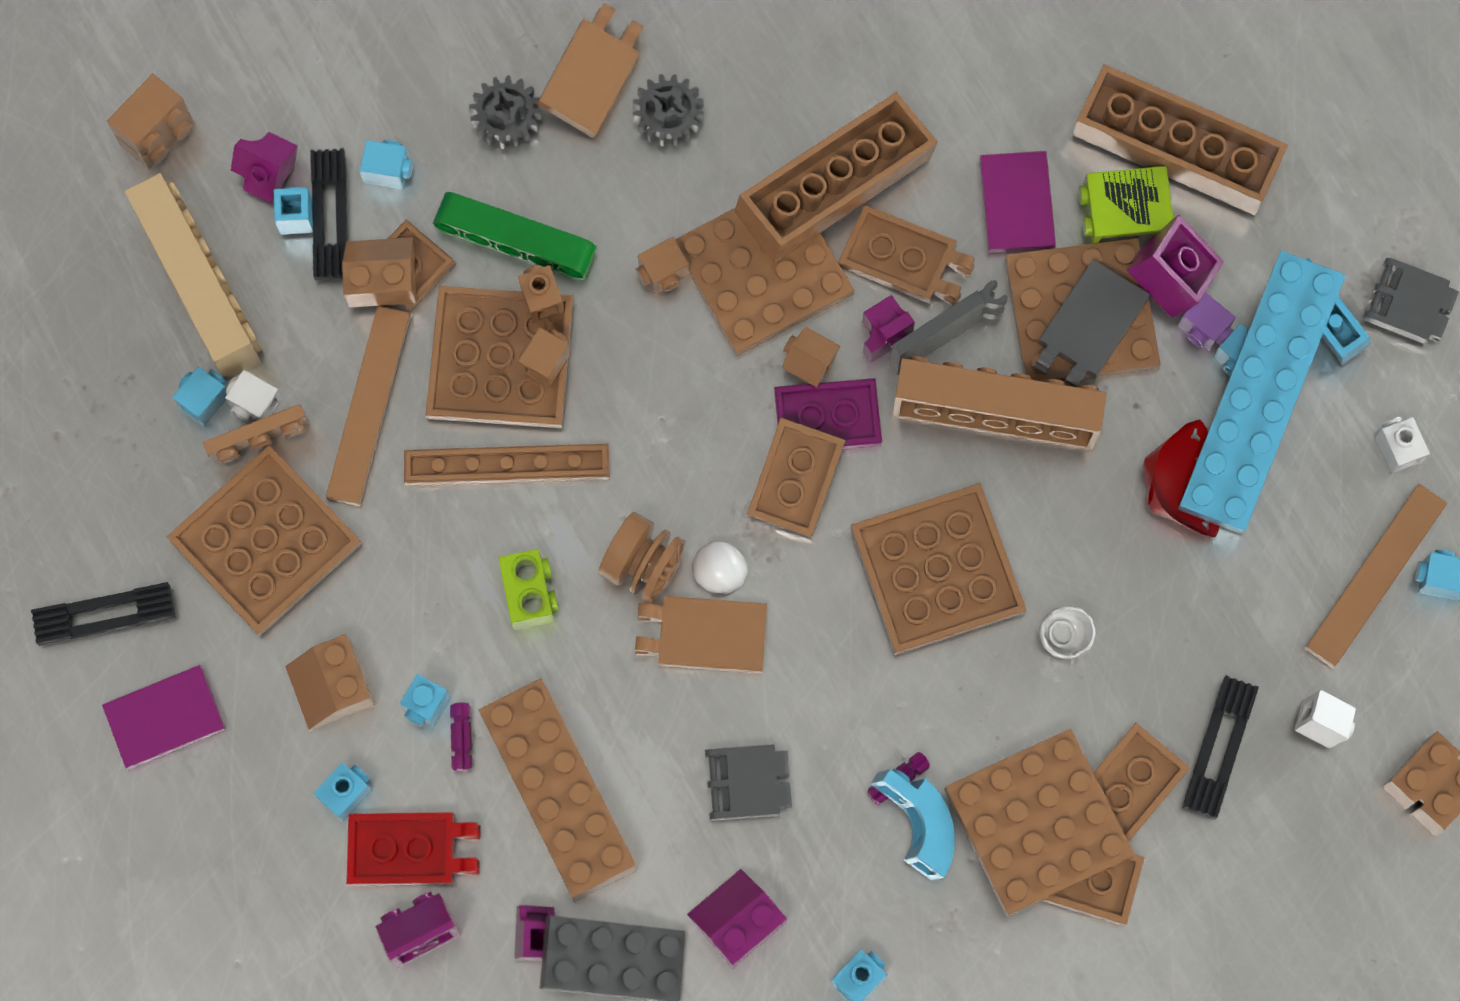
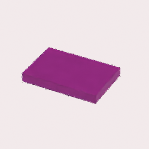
(1017, 202)
(836, 408)
(163, 717)

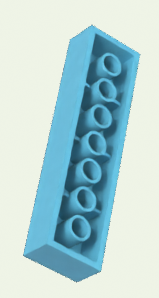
(1261, 392)

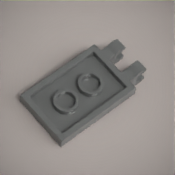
(1091, 323)
(948, 325)

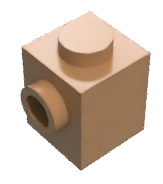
(662, 266)
(541, 293)
(545, 356)
(810, 356)

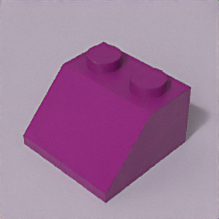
(1176, 267)
(737, 918)
(417, 929)

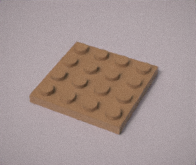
(1043, 282)
(750, 291)
(477, 358)
(264, 540)
(938, 569)
(1039, 822)

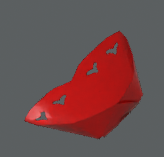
(1168, 473)

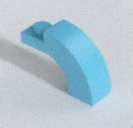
(930, 821)

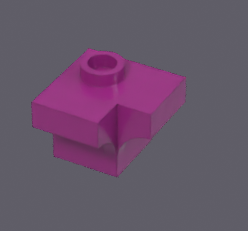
(264, 164)
(886, 325)
(530, 931)

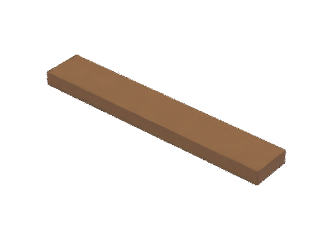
(368, 406)
(506, 464)
(1375, 576)

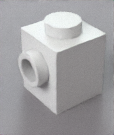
(252, 397)
(1401, 444)
(1325, 719)

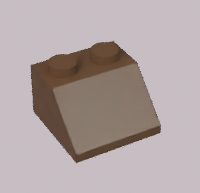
(379, 272)
(329, 682)

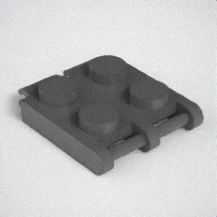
(1412, 302)
(749, 782)

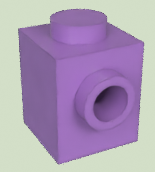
(1207, 323)

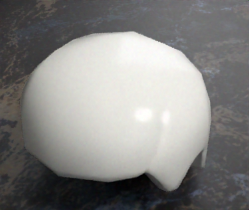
(719, 568)
(1067, 632)

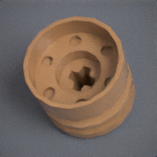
(645, 559)

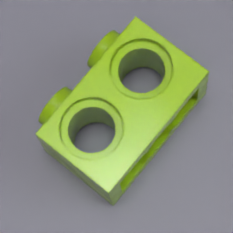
(521, 590)

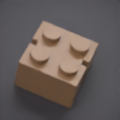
(151, 121)
(1434, 779)

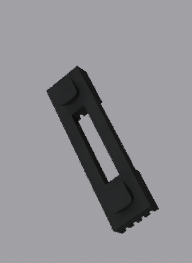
(328, 169)
(54, 624)
(1235, 700)

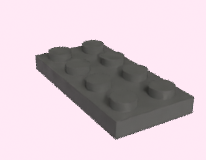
(612, 959)

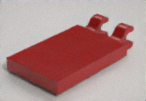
(407, 849)

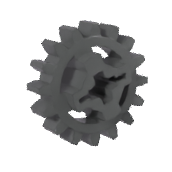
(666, 96)
(490, 116)

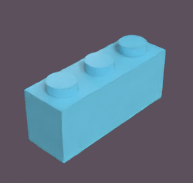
(1344, 333)

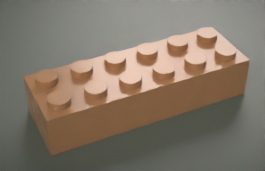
(1186, 138)
(835, 177)
(999, 403)
(558, 790)

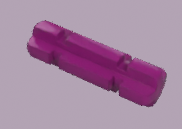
(461, 736)
(917, 765)

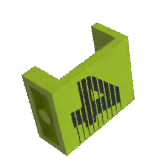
(1125, 202)

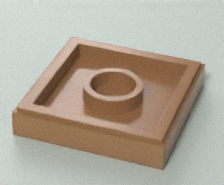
(430, 261)

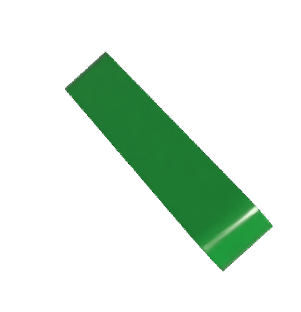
(514, 235)

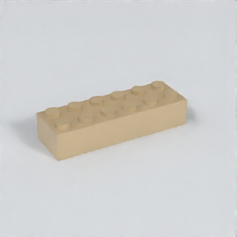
(195, 275)

